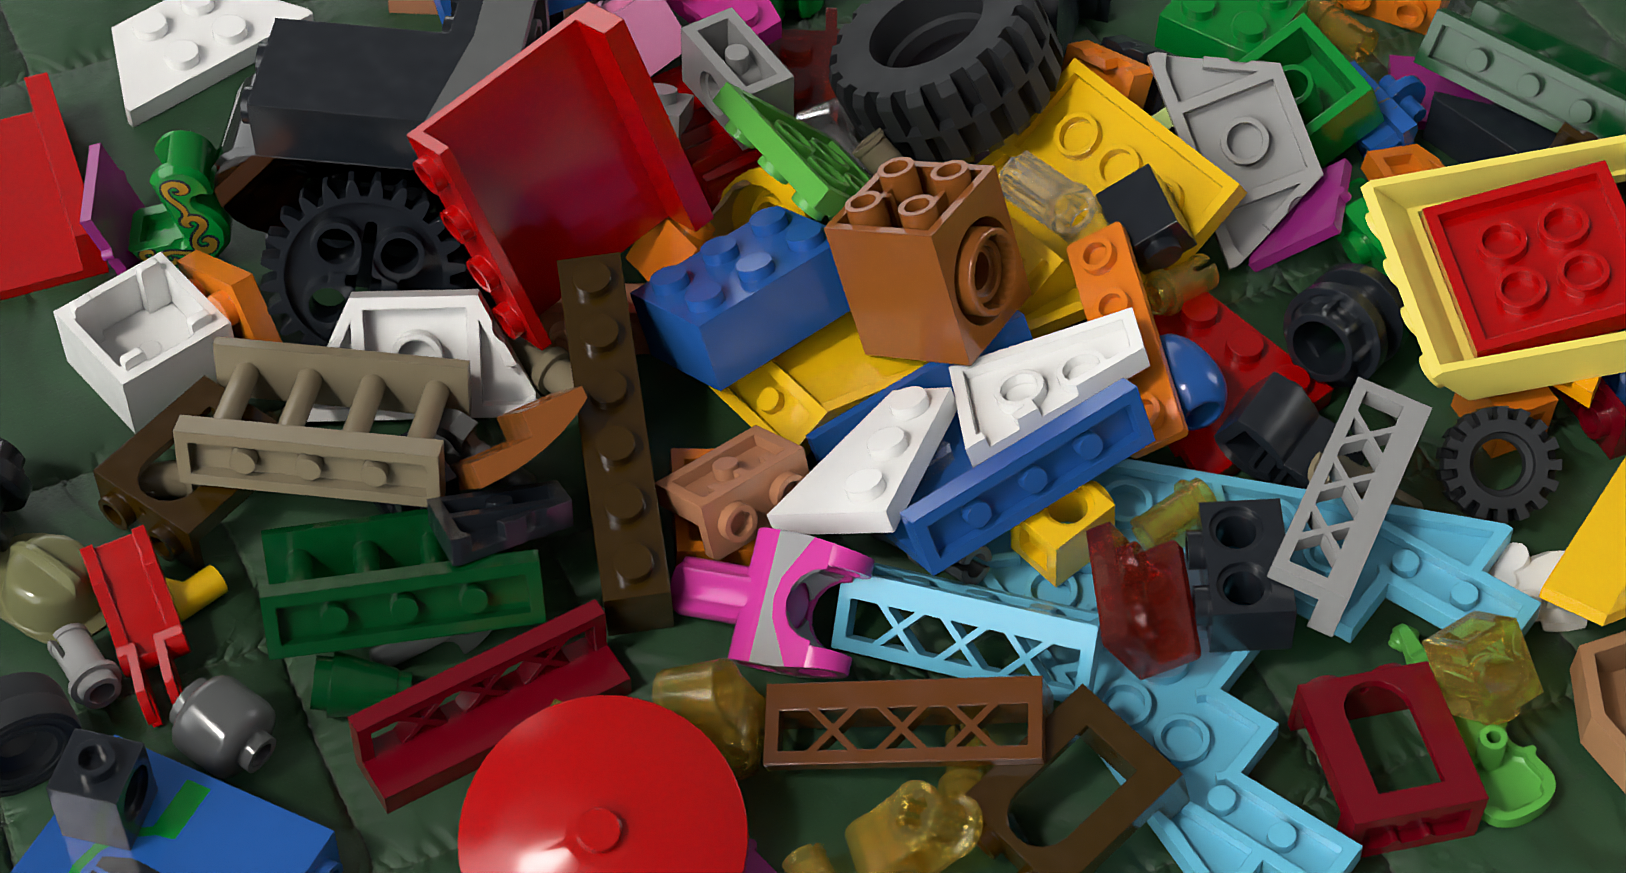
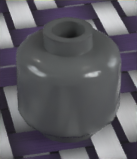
(223, 726)

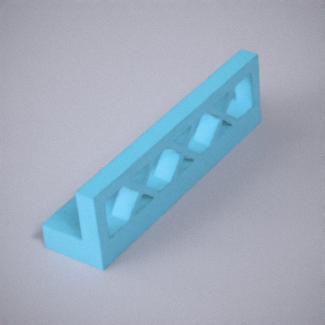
(971, 605)

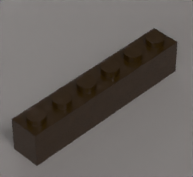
(615, 446)

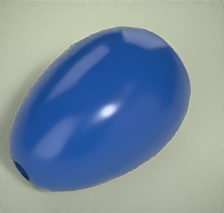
(1196, 380)

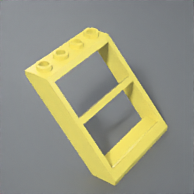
(1428, 310)

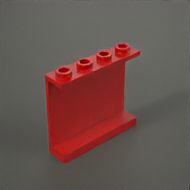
(555, 164)
(41, 201)

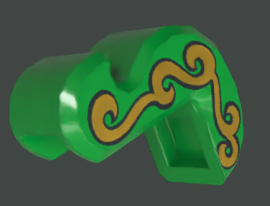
(189, 212)

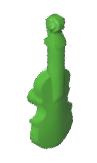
(1512, 775)

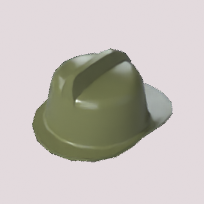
(47, 586)

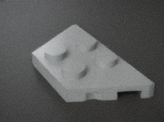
(1249, 129)

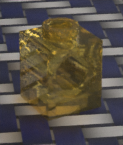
(1483, 667)

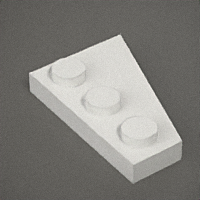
(1040, 379)
(872, 469)

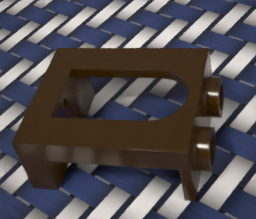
(175, 524)
(1149, 787)

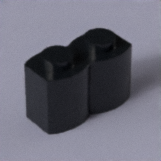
(1276, 433)

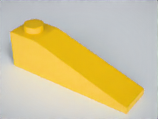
(1593, 567)

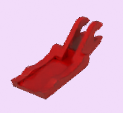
(139, 614)

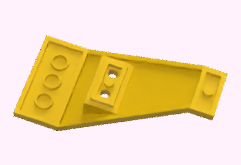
(1082, 133)

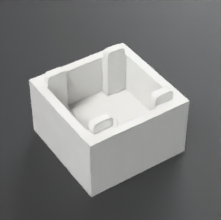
(142, 338)

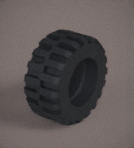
(945, 73)

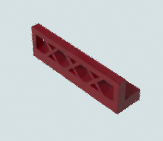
(452, 740)

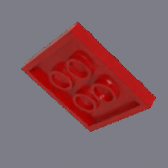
(1535, 260)

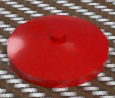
(604, 792)

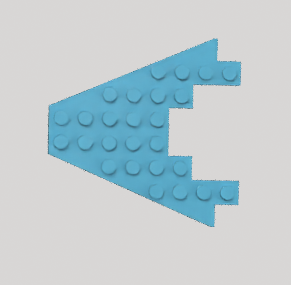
(1233, 824)

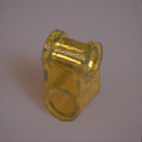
(720, 705)
(915, 831)

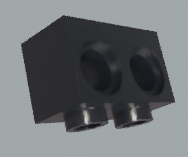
(1240, 576)

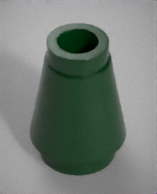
(351, 683)

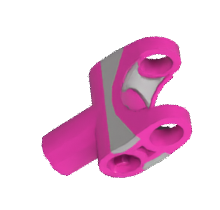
(772, 600)

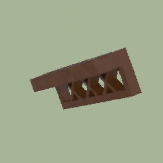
(906, 707)

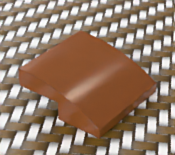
(526, 433)

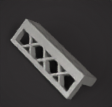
(1367, 513)

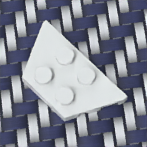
(189, 47)
(435, 325)

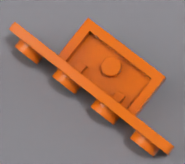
(1111, 283)

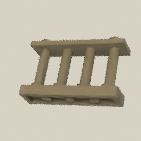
(321, 460)

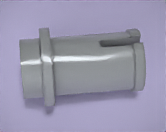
(91, 677)

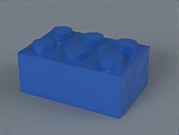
(742, 298)

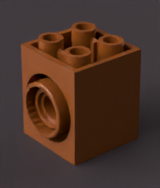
(929, 260)

